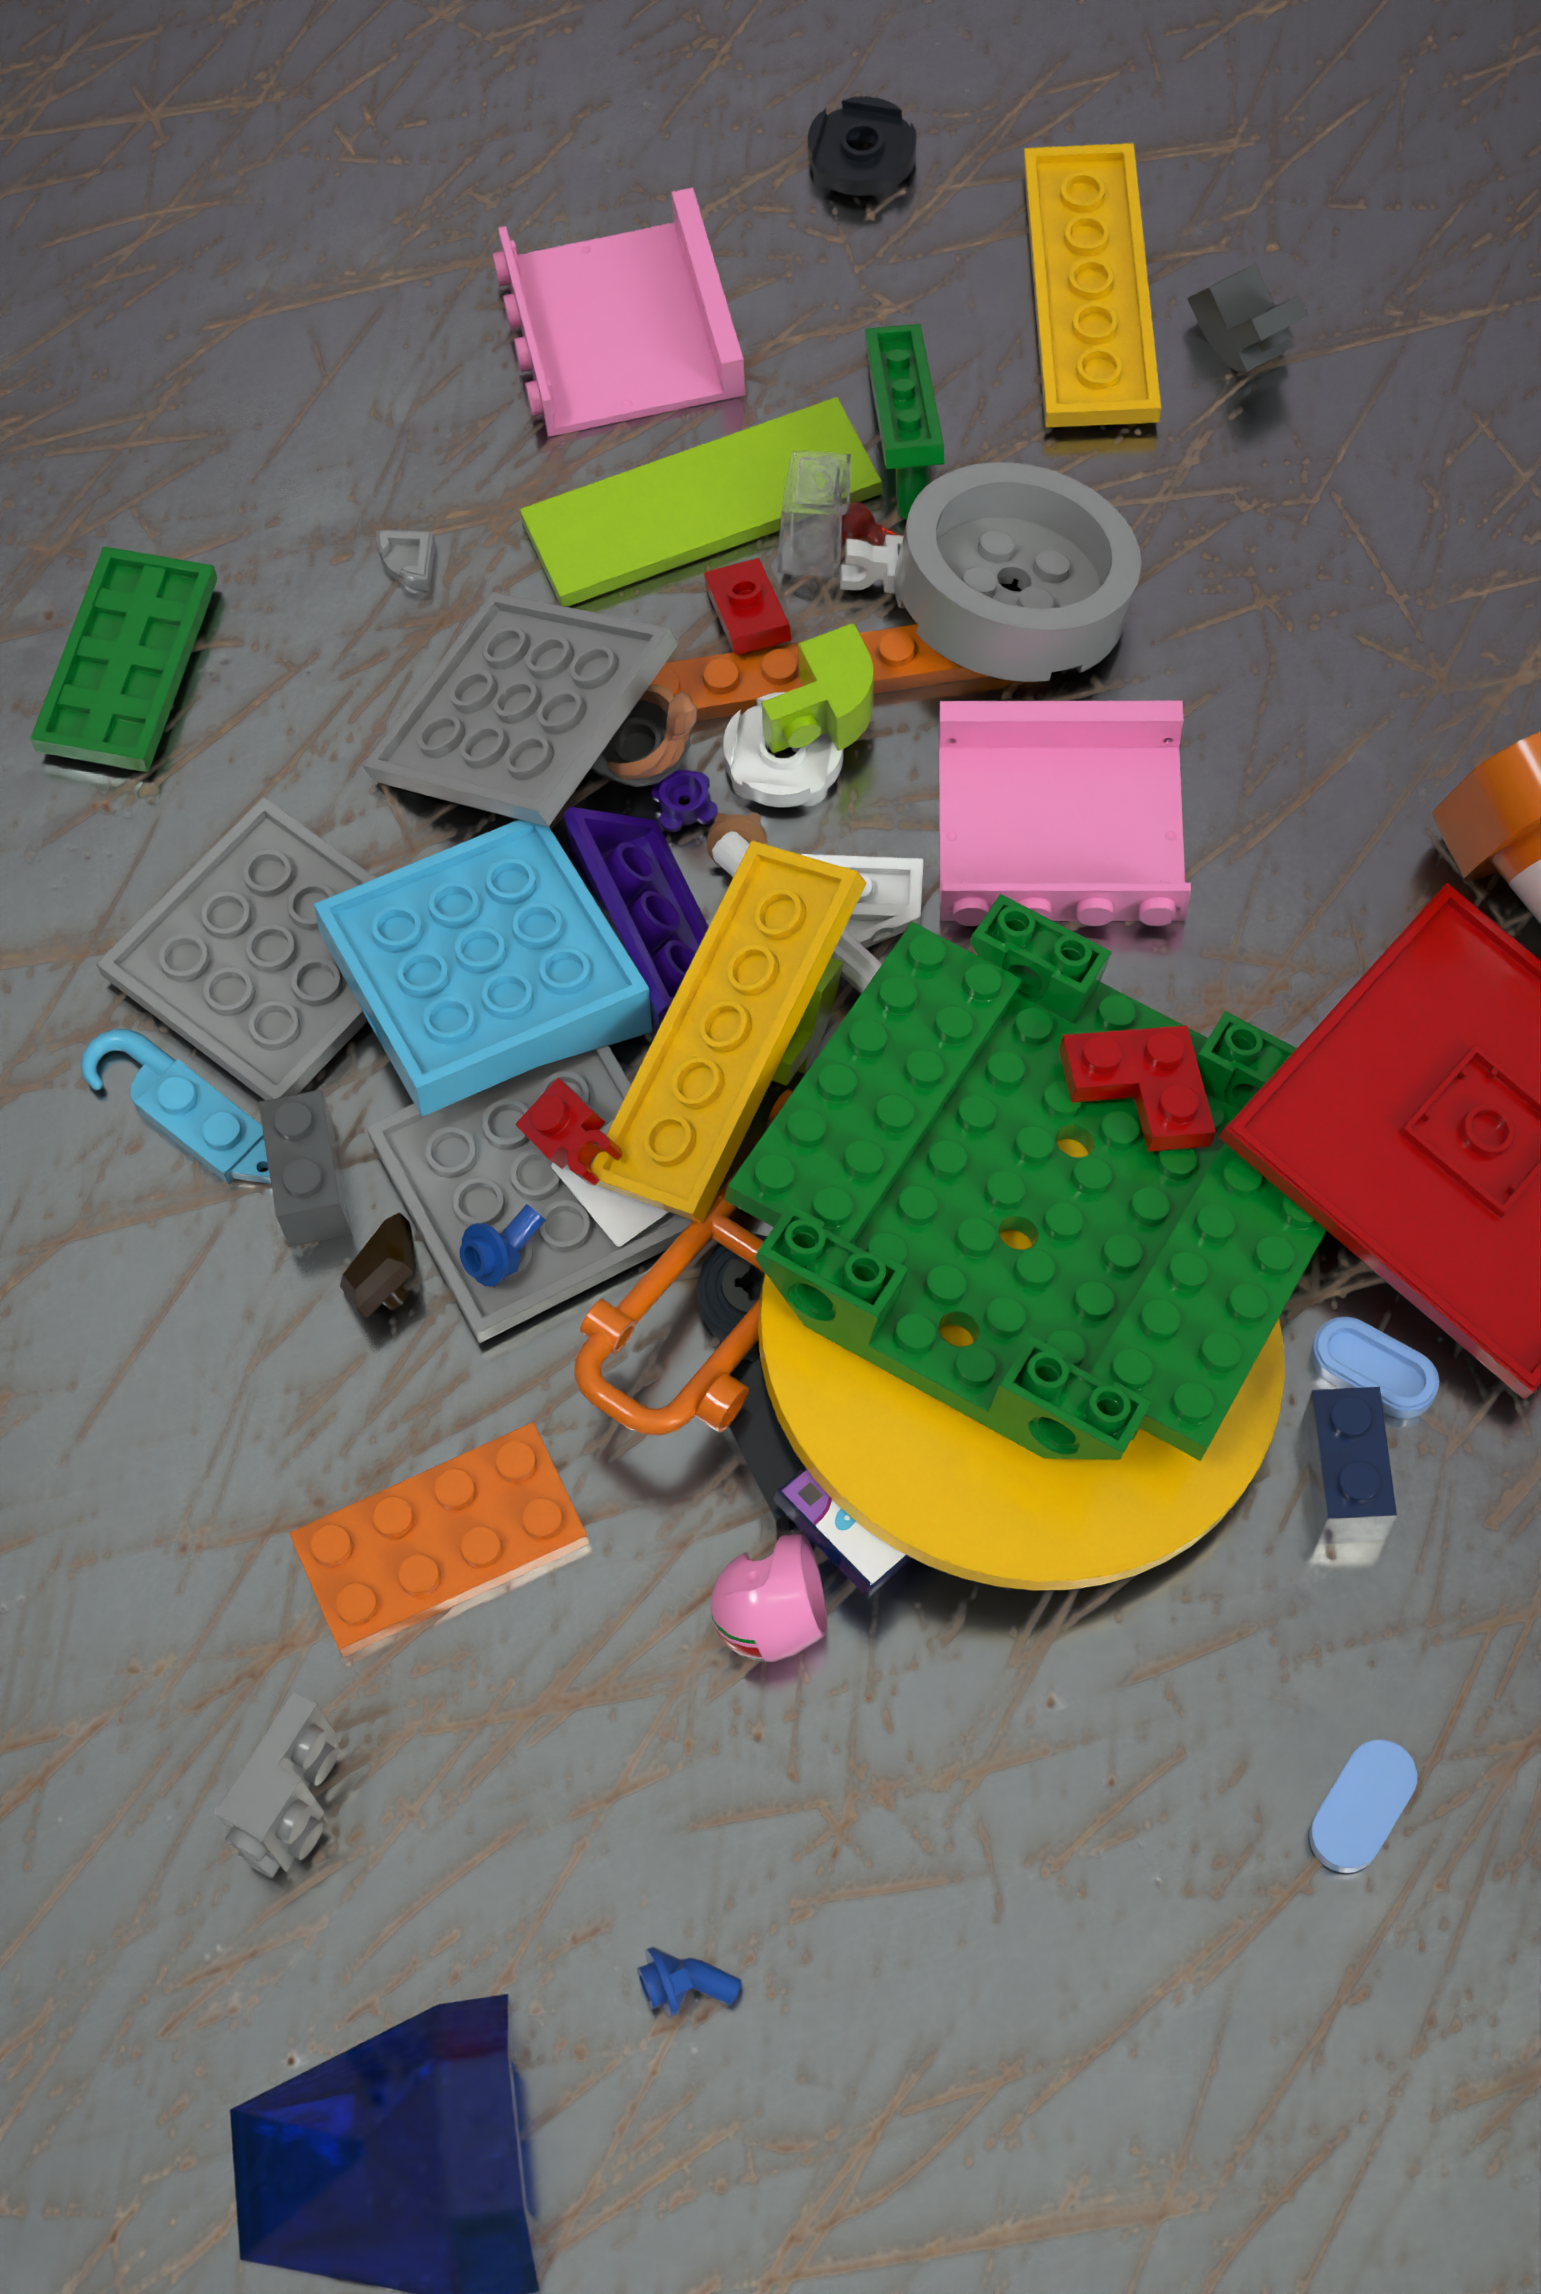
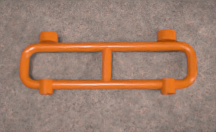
(712, 1391)

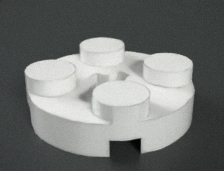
(775, 780)

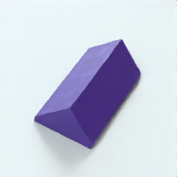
(640, 895)

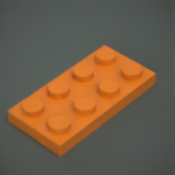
(438, 1539)

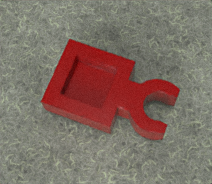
(567, 1130)

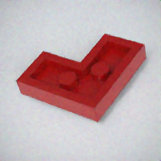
(1152, 1068)

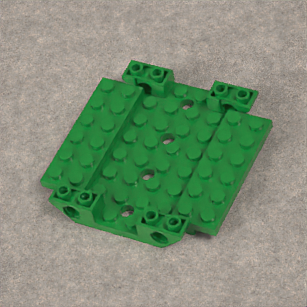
(942, 1129)

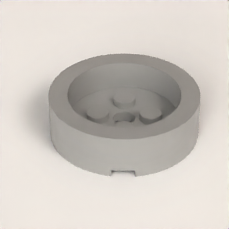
(1026, 525)

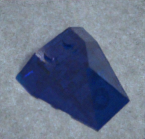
(394, 2161)

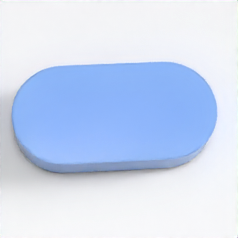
(1361, 1356)
(1363, 1806)

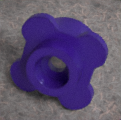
(679, 786)

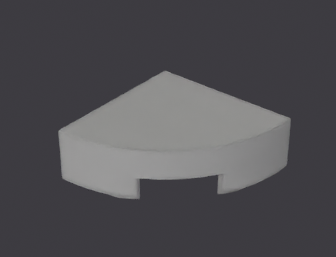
(407, 556)

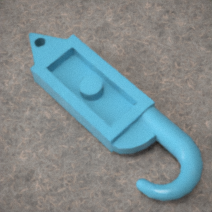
(185, 1107)

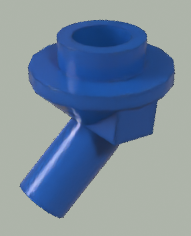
(494, 1255)
(668, 1979)

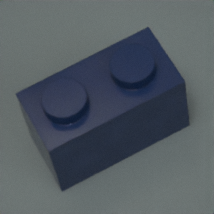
(1349, 1465)

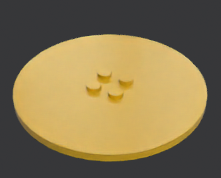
(982, 1502)

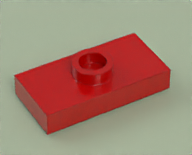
(747, 606)

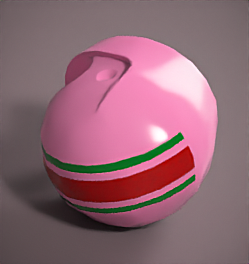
(771, 1604)

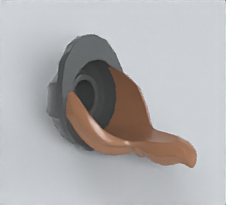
(650, 739)

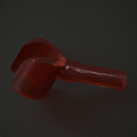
(861, 523)

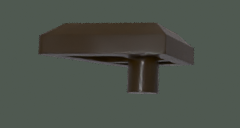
(381, 1268)

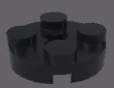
(868, 171)

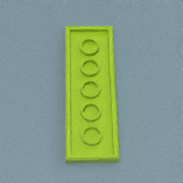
(685, 504)

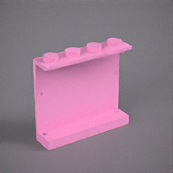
(622, 323)
(1062, 810)

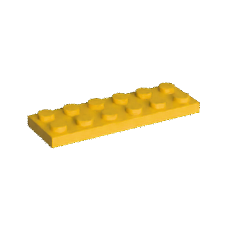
(1091, 286)
(727, 1029)

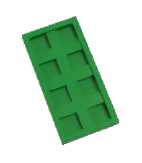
(124, 659)

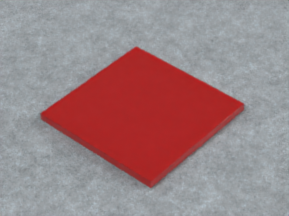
(1421, 1130)

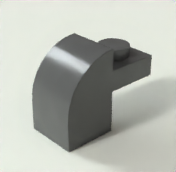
(1244, 320)

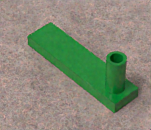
(905, 408)

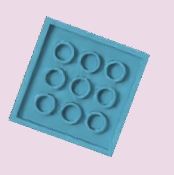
(483, 964)

